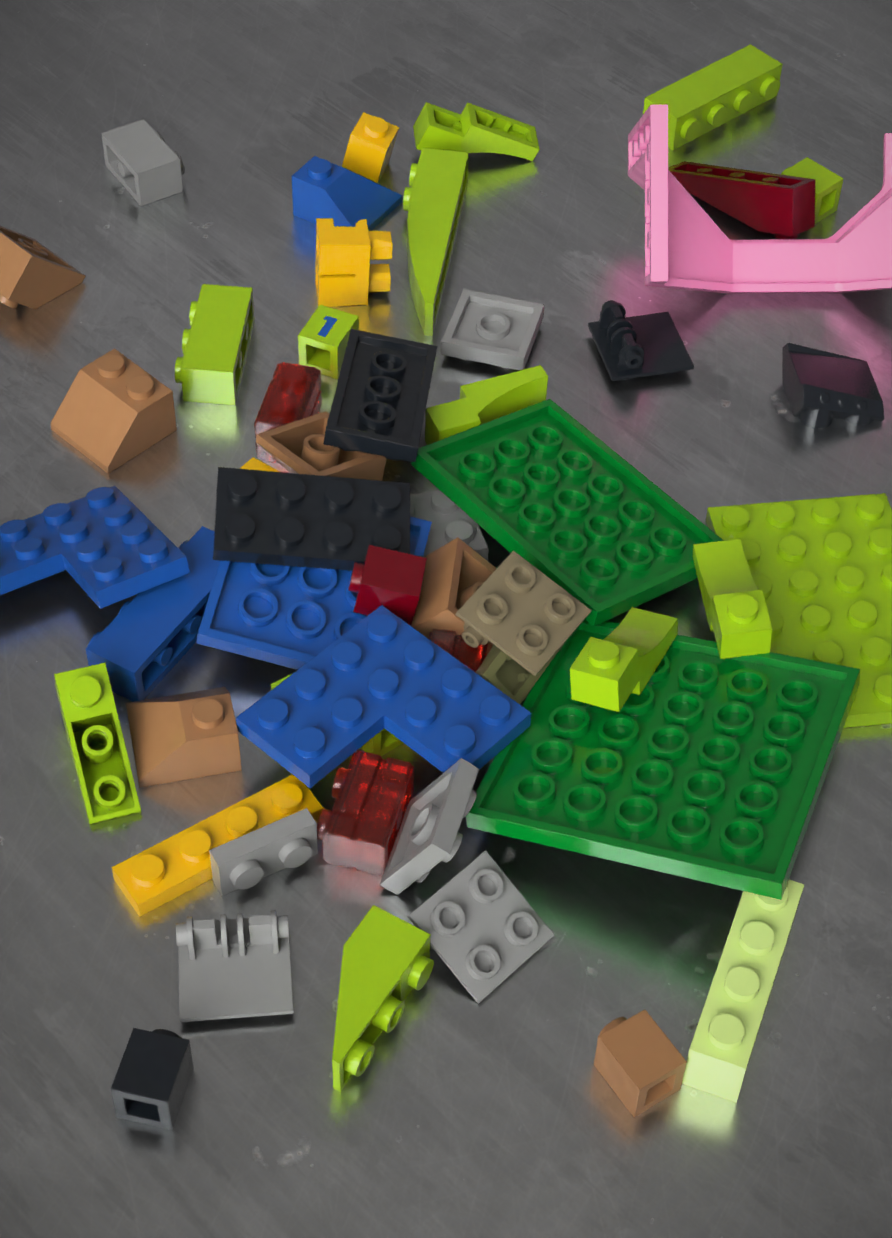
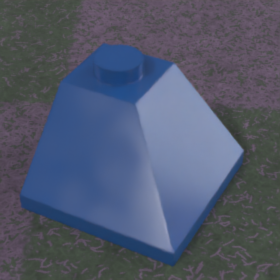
(337, 193)

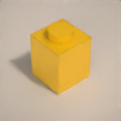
(370, 147)

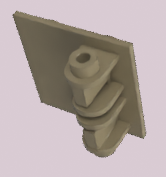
(521, 614)

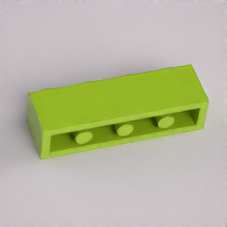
(717, 94)

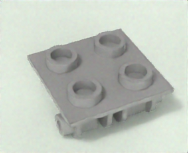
(481, 926)
(234, 967)

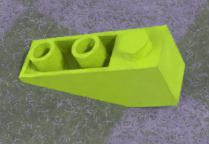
(97, 743)
(377, 974)

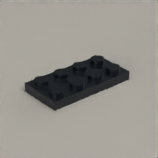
(381, 396)
(307, 518)

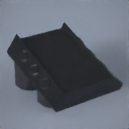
(829, 387)

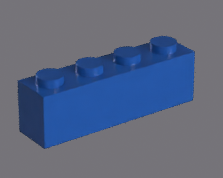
(157, 625)

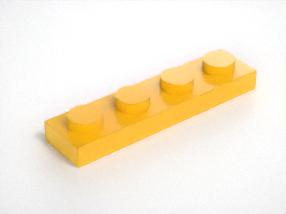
(184, 858)

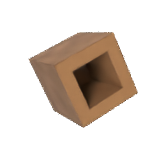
(639, 1062)

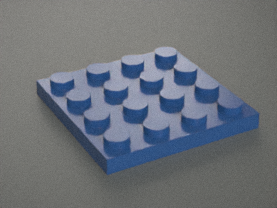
(284, 610)

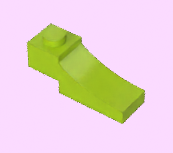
(474, 132)
(485, 402)
(732, 599)
(622, 661)

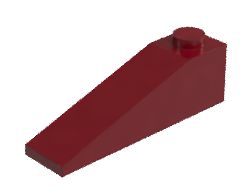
(756, 198)

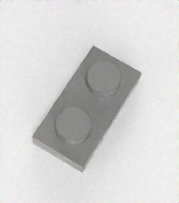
(264, 852)

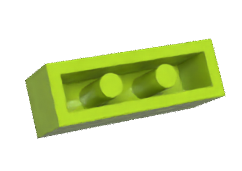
(216, 344)

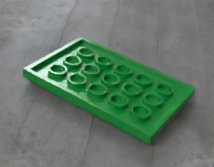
(568, 507)

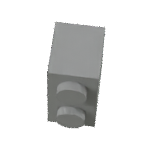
(143, 162)

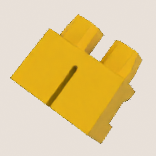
(344, 264)

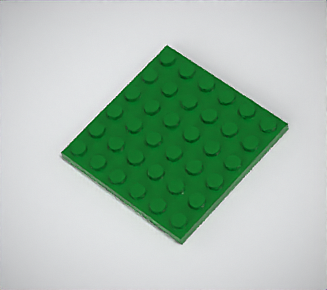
(691, 776)

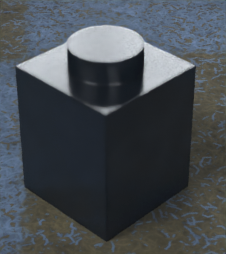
(152, 1078)

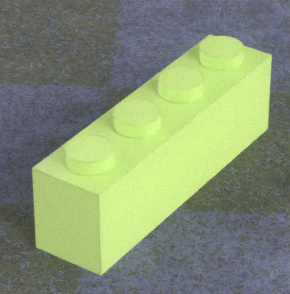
(740, 992)

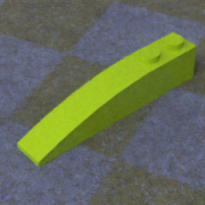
(434, 212)

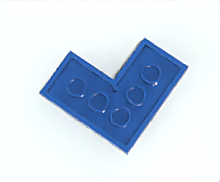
(98, 541)
(377, 680)

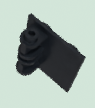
(638, 343)

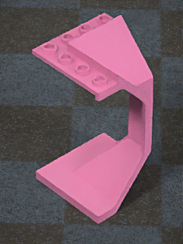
(694, 254)

